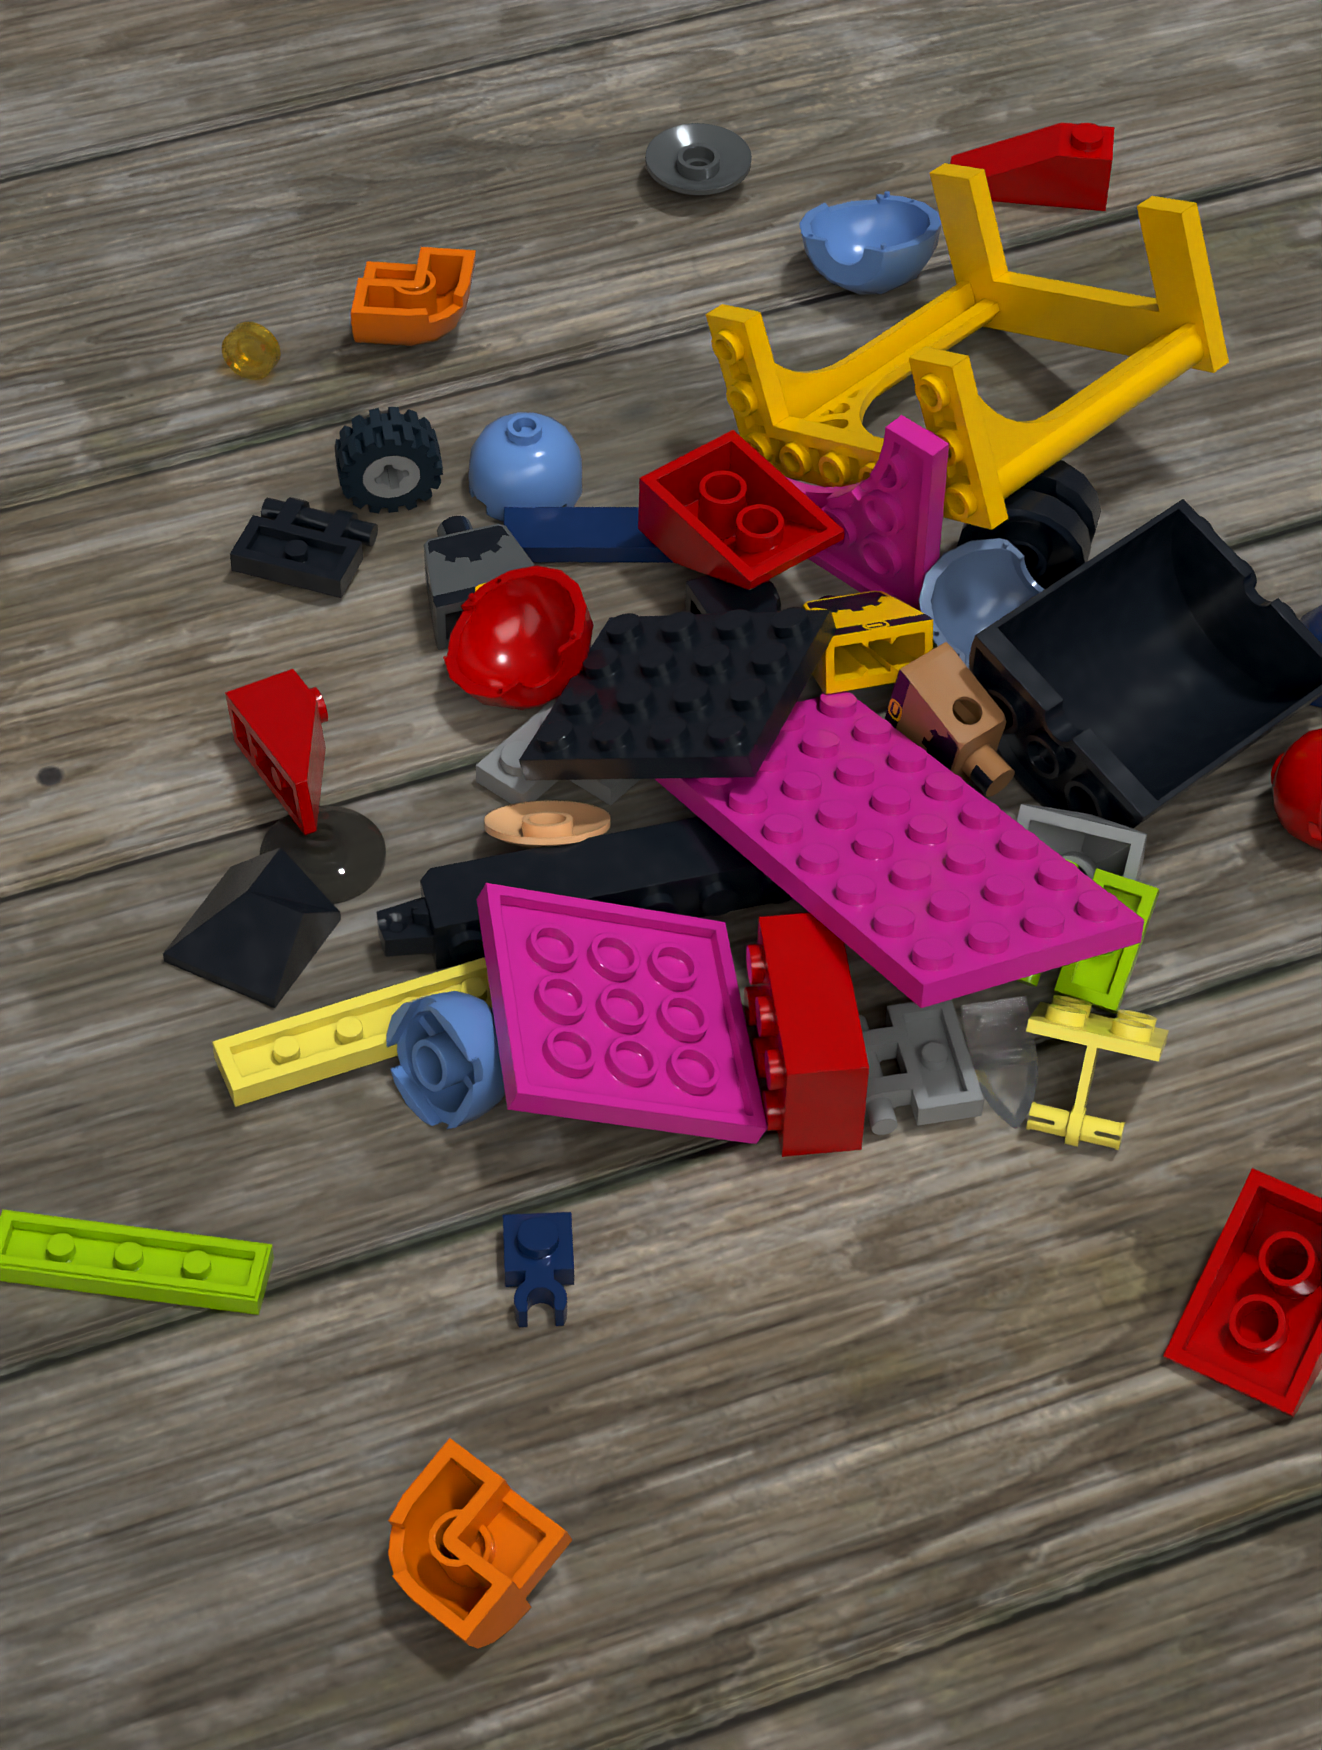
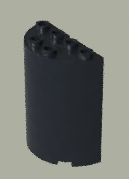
(1143, 671)

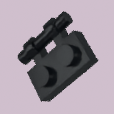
(303, 546)

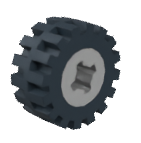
(388, 460)

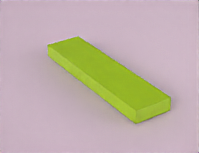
(134, 1262)

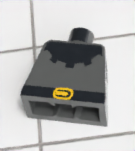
(461, 563)

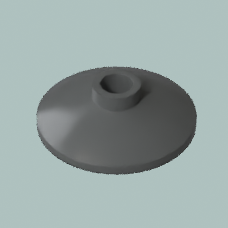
(698, 159)

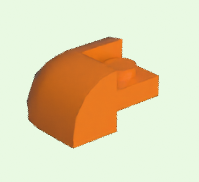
(412, 300)
(470, 1546)

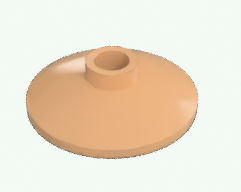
(546, 823)

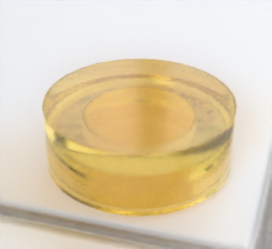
(251, 350)

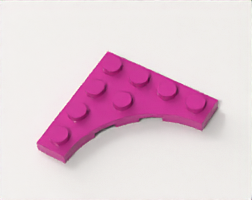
(890, 517)

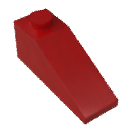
(1049, 166)
(282, 737)

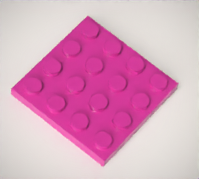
(618, 1015)

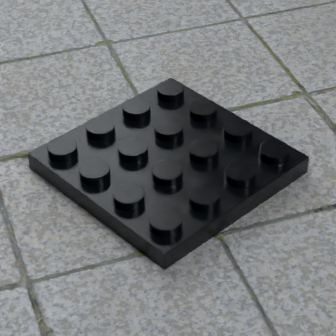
(680, 696)

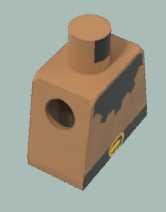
(951, 718)

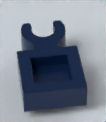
(539, 1261)

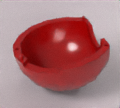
(520, 638)

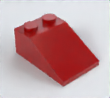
(731, 514)
(1260, 1298)

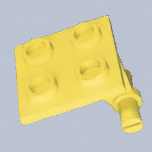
(1071, 1021)

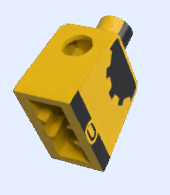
(865, 641)

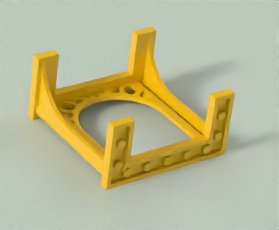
(813, 419)

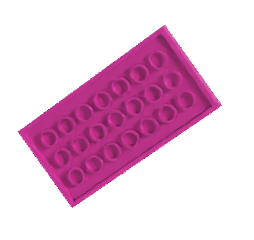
(906, 857)

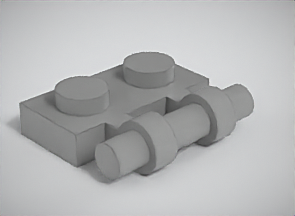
(933, 1066)

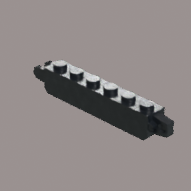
(657, 867)

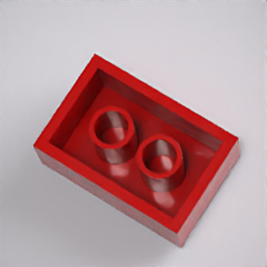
(808, 1036)

